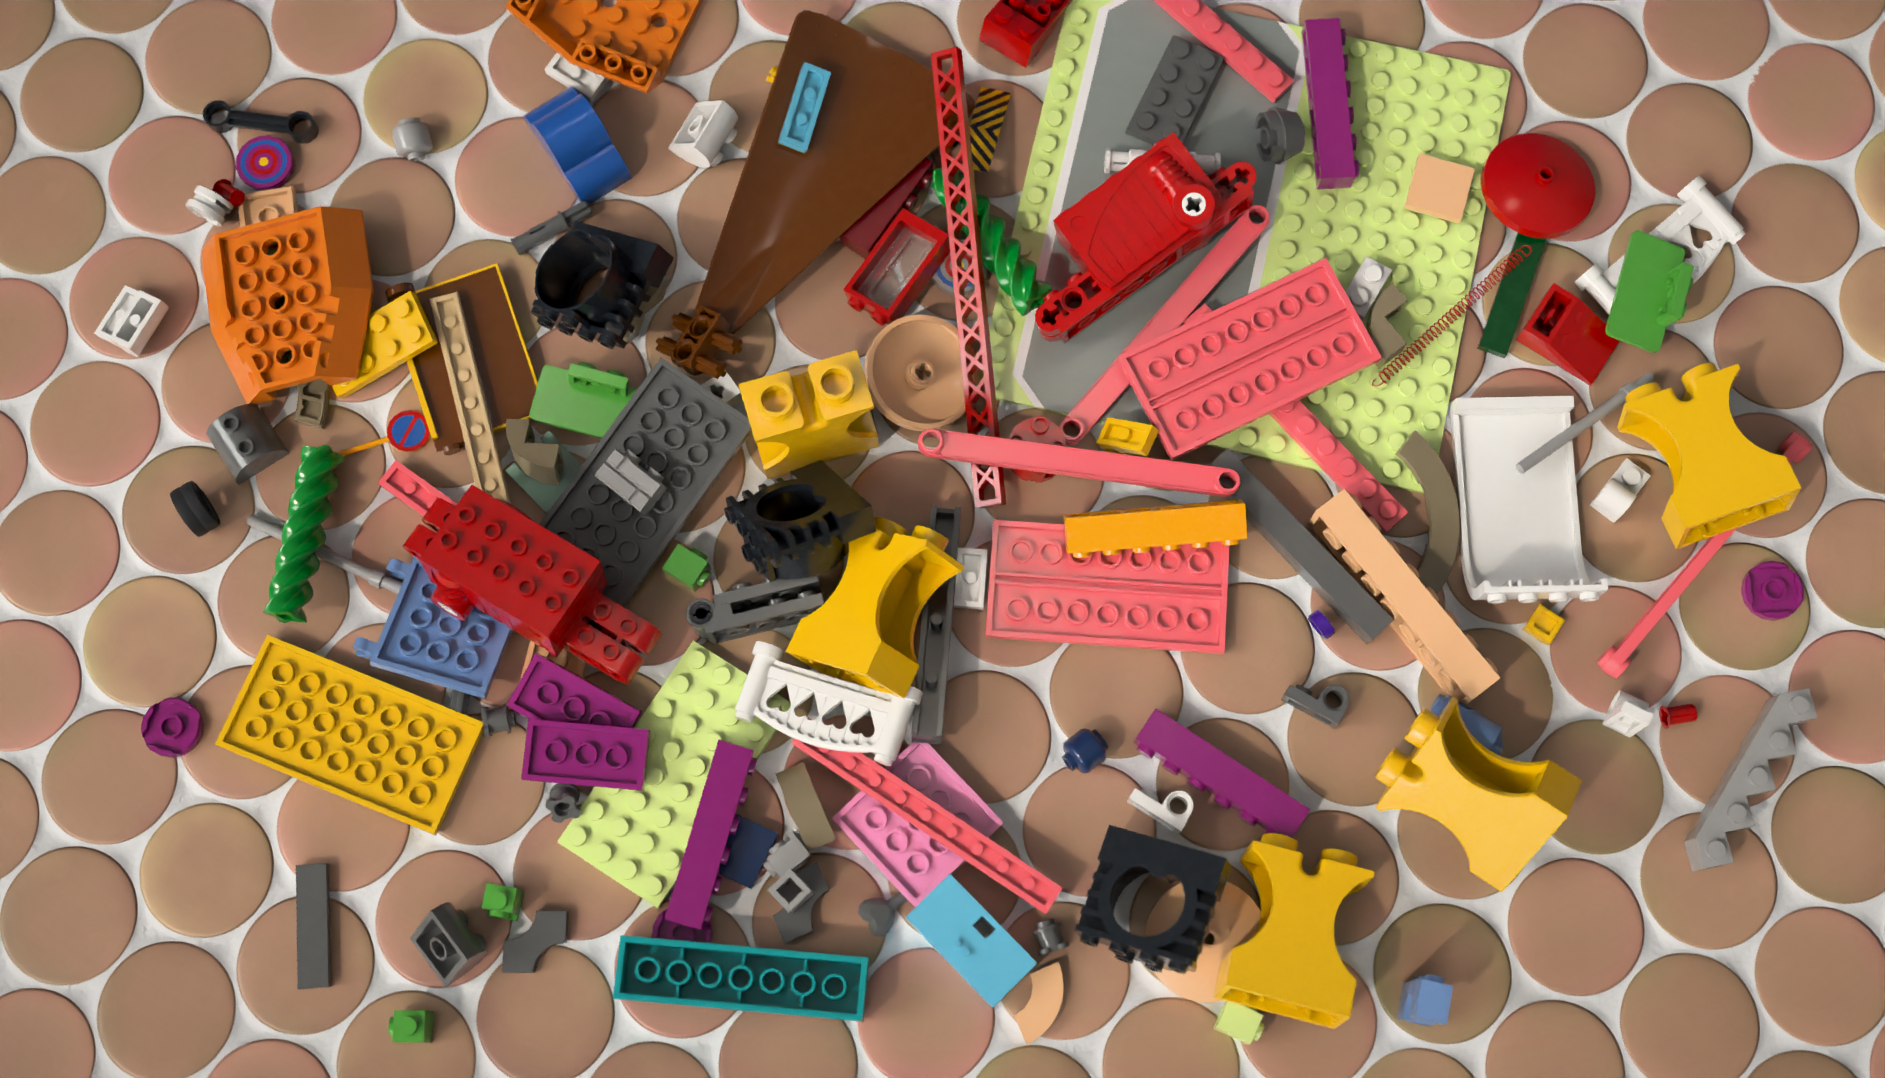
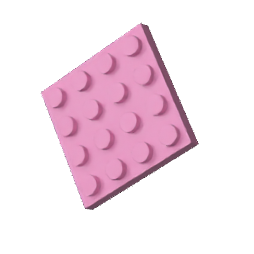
(898, 848)

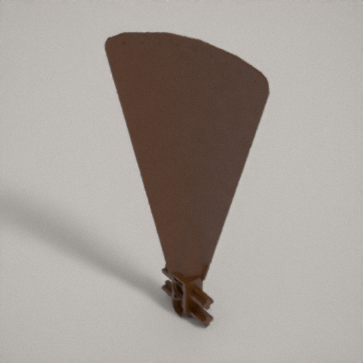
(796, 204)

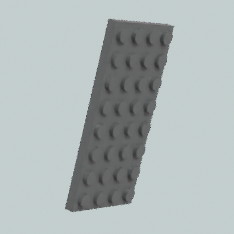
(679, 434)

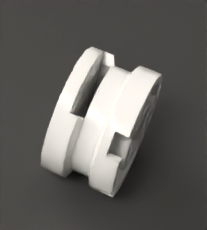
(209, 205)

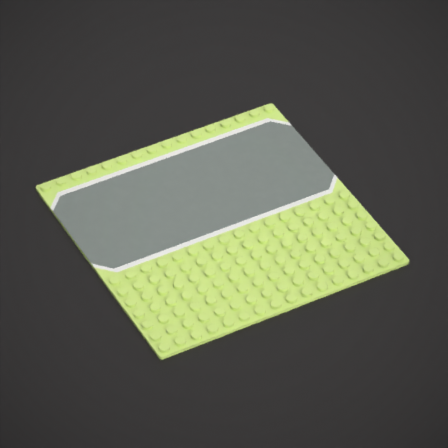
(1401, 108)

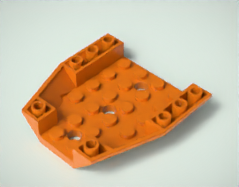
(612, 40)
(327, 294)

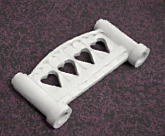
(1699, 211)
(770, 675)

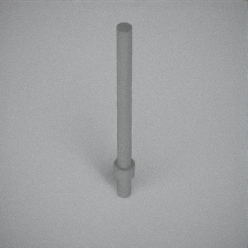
(1581, 425)
(375, 577)

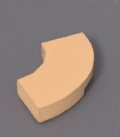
(1043, 1003)

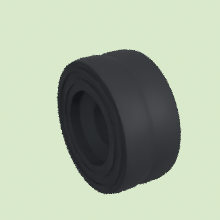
(195, 508)

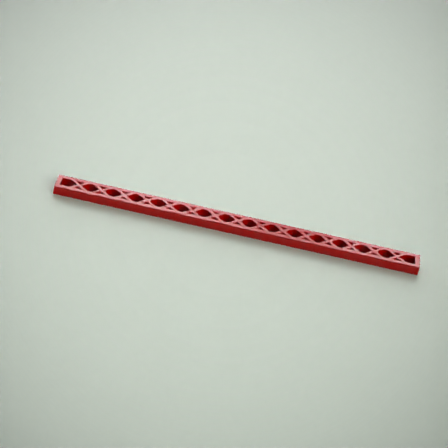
(961, 277)

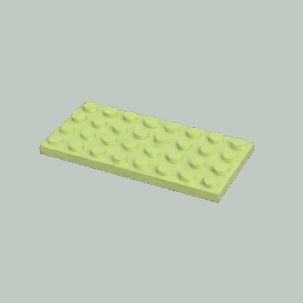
(644, 833)

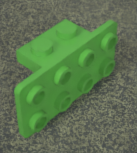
(1649, 292)
(580, 398)

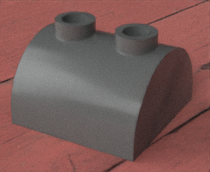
(246, 441)
(448, 943)

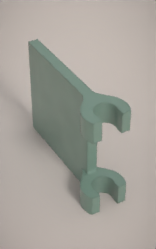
(542, 493)

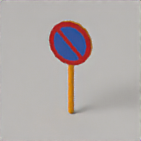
(405, 431)

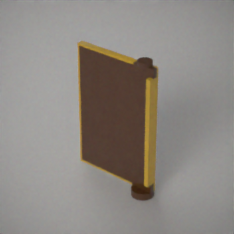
(498, 350)

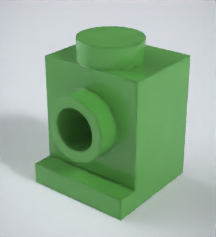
(502, 901)

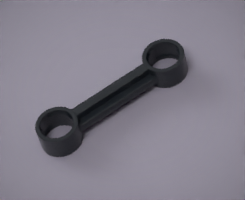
(260, 122)

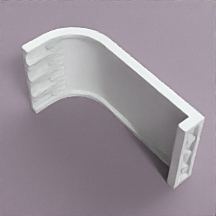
(1517, 527)

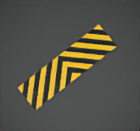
(986, 126)

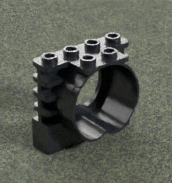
(609, 311)
(800, 523)
(1125, 858)

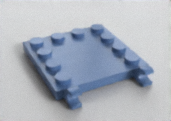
(431, 643)

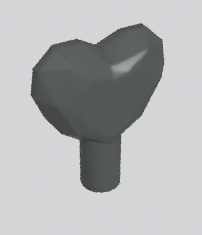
(880, 913)

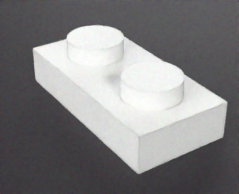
(582, 80)
(1367, 285)
(971, 581)

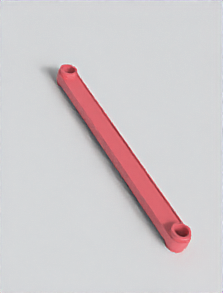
(1169, 317)
(1079, 462)
(1616, 659)

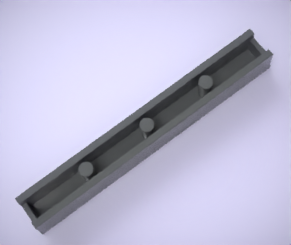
(1304, 552)
(935, 639)

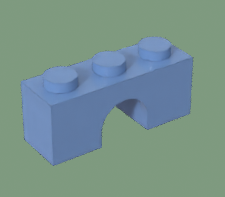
(1425, 1001)

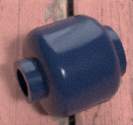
(1084, 750)

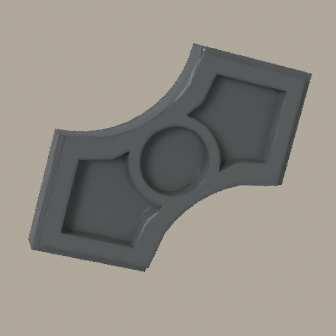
(800, 922)
(524, 952)

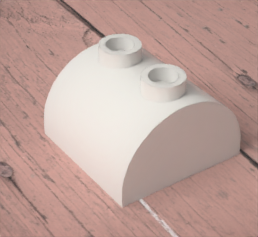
(705, 133)

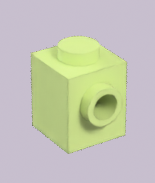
(1240, 1022)

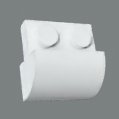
(132, 320)

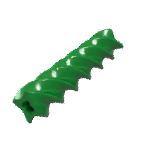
(1000, 252)
(303, 534)

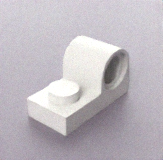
(1620, 490)
(1627, 714)
(1146, 802)

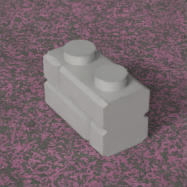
(631, 481)

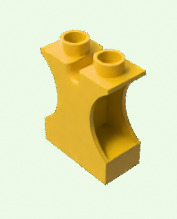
(810, 414)
(1714, 468)
(872, 615)
(1490, 803)
(1293, 956)

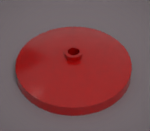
(1537, 185)

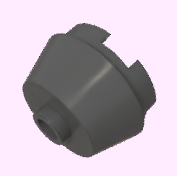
(1280, 134)

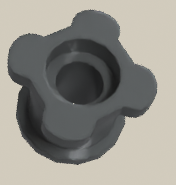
(498, 720)
(563, 802)
(1049, 936)

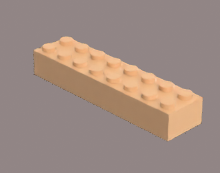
(1395, 586)

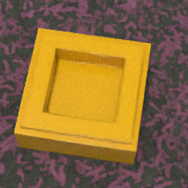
(1543, 624)

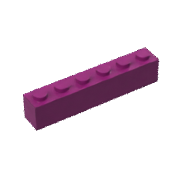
(1328, 103)
(1219, 775)
(709, 835)

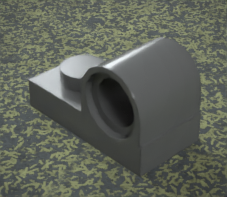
(1317, 707)

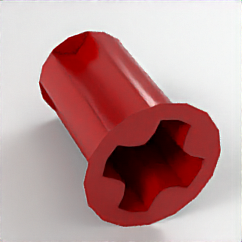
(227, 191)
(1677, 715)

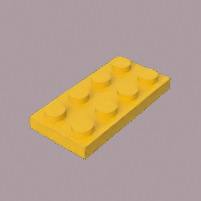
(391, 339)

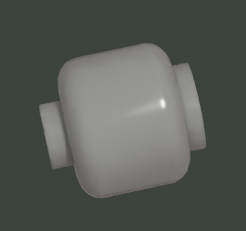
(412, 139)

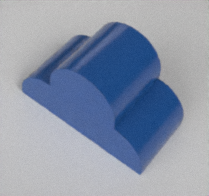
(578, 145)

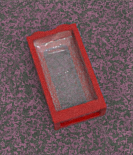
(897, 268)

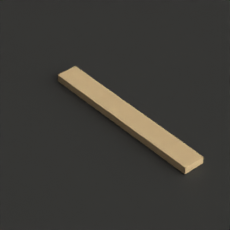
(469, 395)

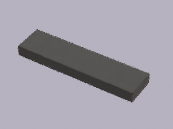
(313, 926)

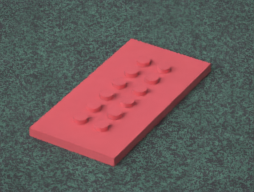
(1249, 358)
(1105, 600)

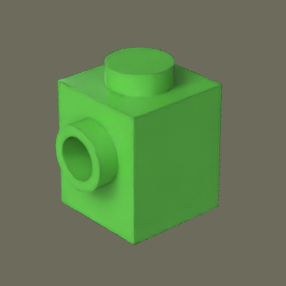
(688, 567)
(411, 1026)

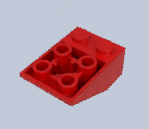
(1021, 27)
(1568, 335)

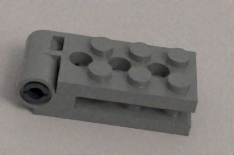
(754, 608)

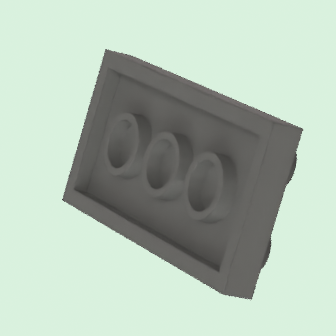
(1175, 92)

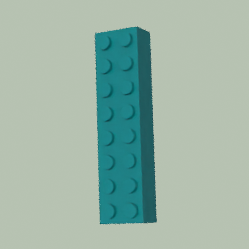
(741, 978)

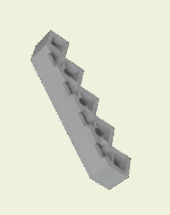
(1747, 777)

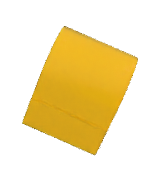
(1127, 437)

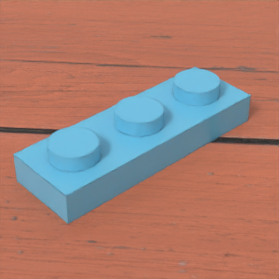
(804, 107)

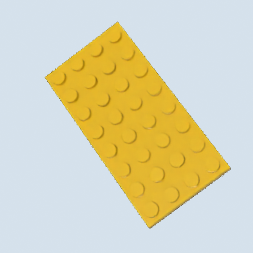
(351, 734)

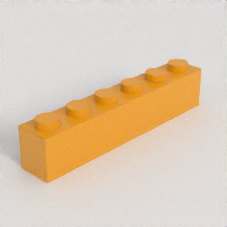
(1154, 527)

